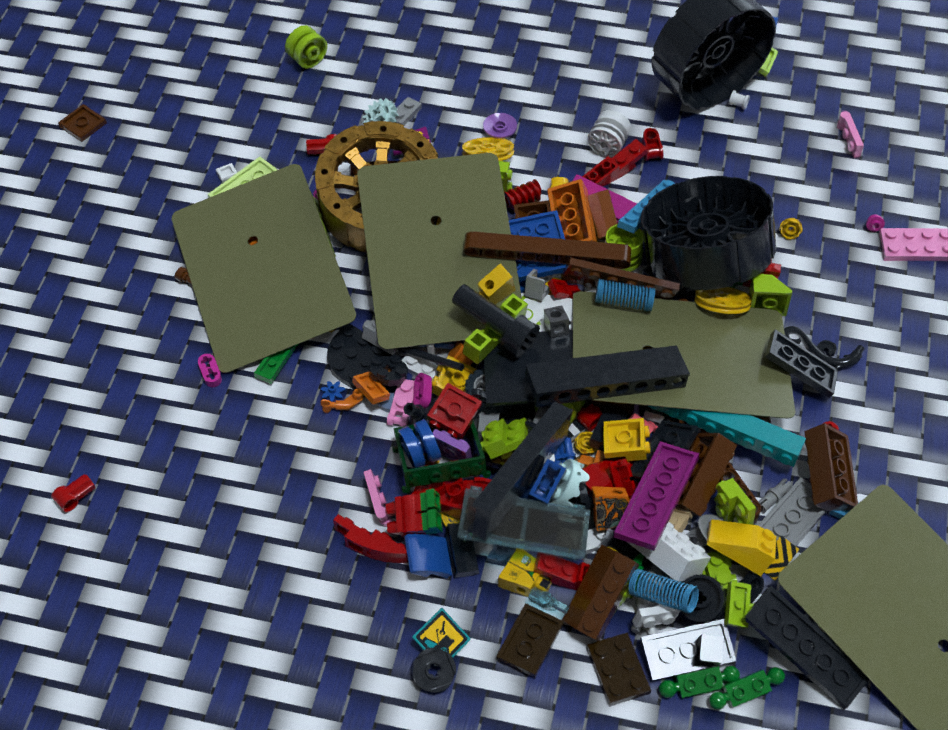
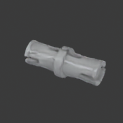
(774, 495)

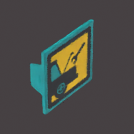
(441, 633)

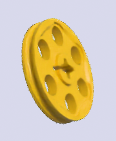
(500, 147)
(723, 300)

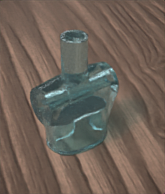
(546, 601)

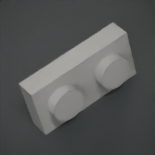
(407, 110)

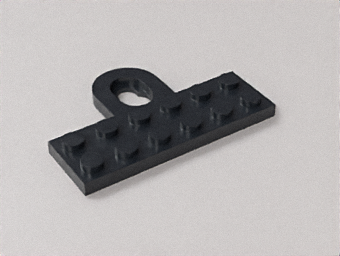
(806, 647)

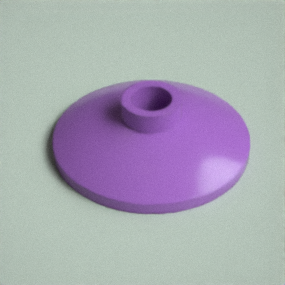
(500, 125)

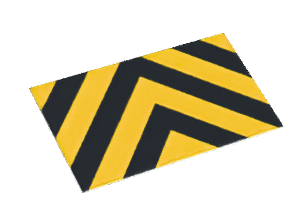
(784, 554)

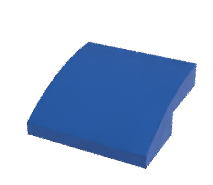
(428, 555)

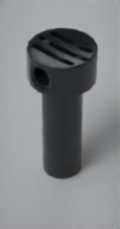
(515, 333)

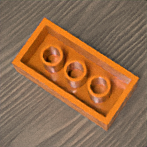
(573, 210)

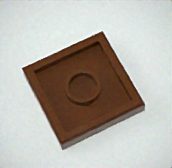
(82, 123)

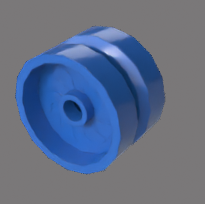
(421, 444)

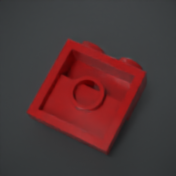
(453, 411)

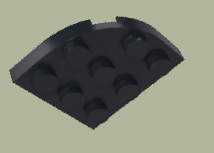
(351, 354)

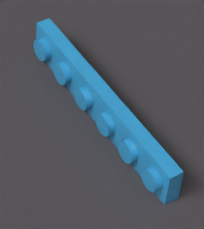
(632, 220)

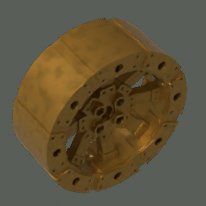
(339, 213)

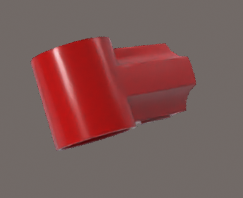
(317, 146)
(68, 496)

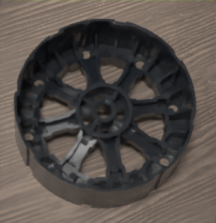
(718, 51)
(722, 227)

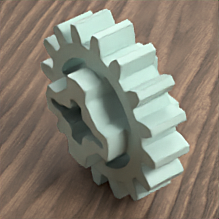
(381, 111)

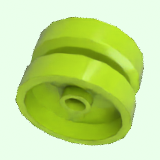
(306, 46)

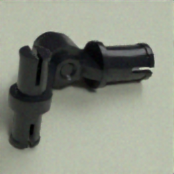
(417, 411)

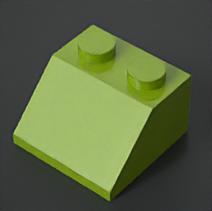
(770, 293)

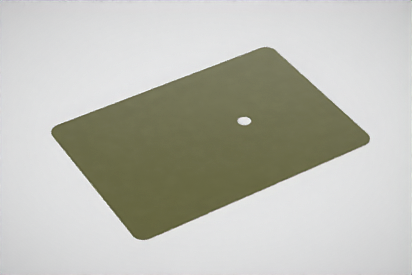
(423, 264)
(266, 292)
(718, 348)
(883, 600)

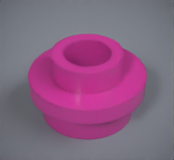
(877, 220)

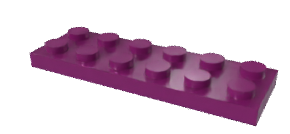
(656, 496)

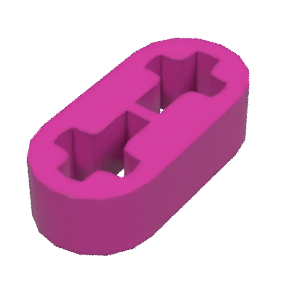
(205, 371)
(422, 390)

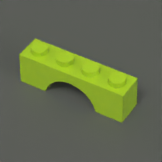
(483, 341)

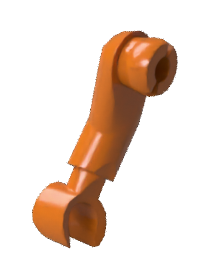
(347, 404)

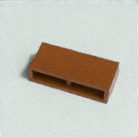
(602, 212)

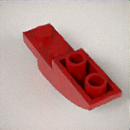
(617, 166)
(374, 545)
(560, 570)

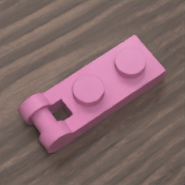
(850, 133)
(403, 395)
(378, 499)

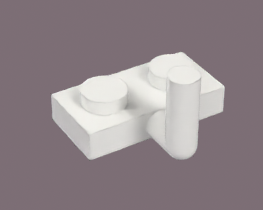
(418, 365)
(655, 615)

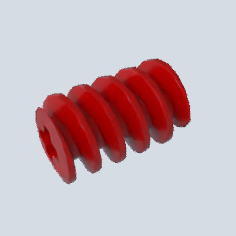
(523, 194)

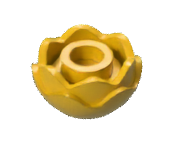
(789, 233)
(580, 445)

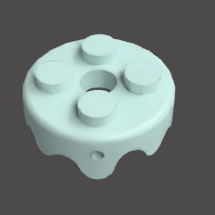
(569, 483)

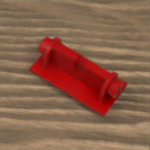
(620, 473)

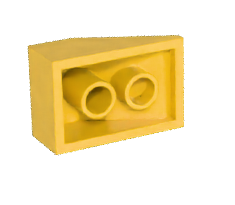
(743, 543)

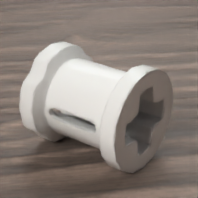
(739, 99)

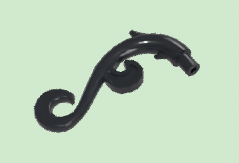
(826, 345)

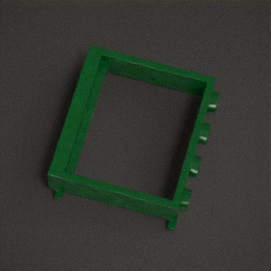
(443, 471)

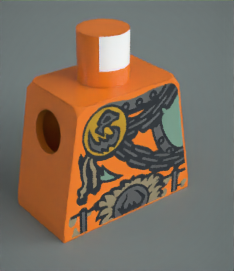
(608, 506)

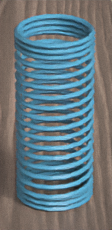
(649, 299)
(643, 582)

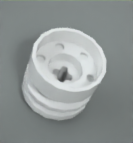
(609, 133)

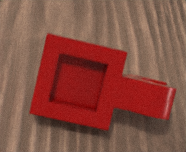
(561, 289)

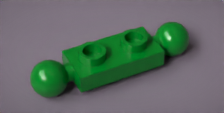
(699, 681)
(746, 688)

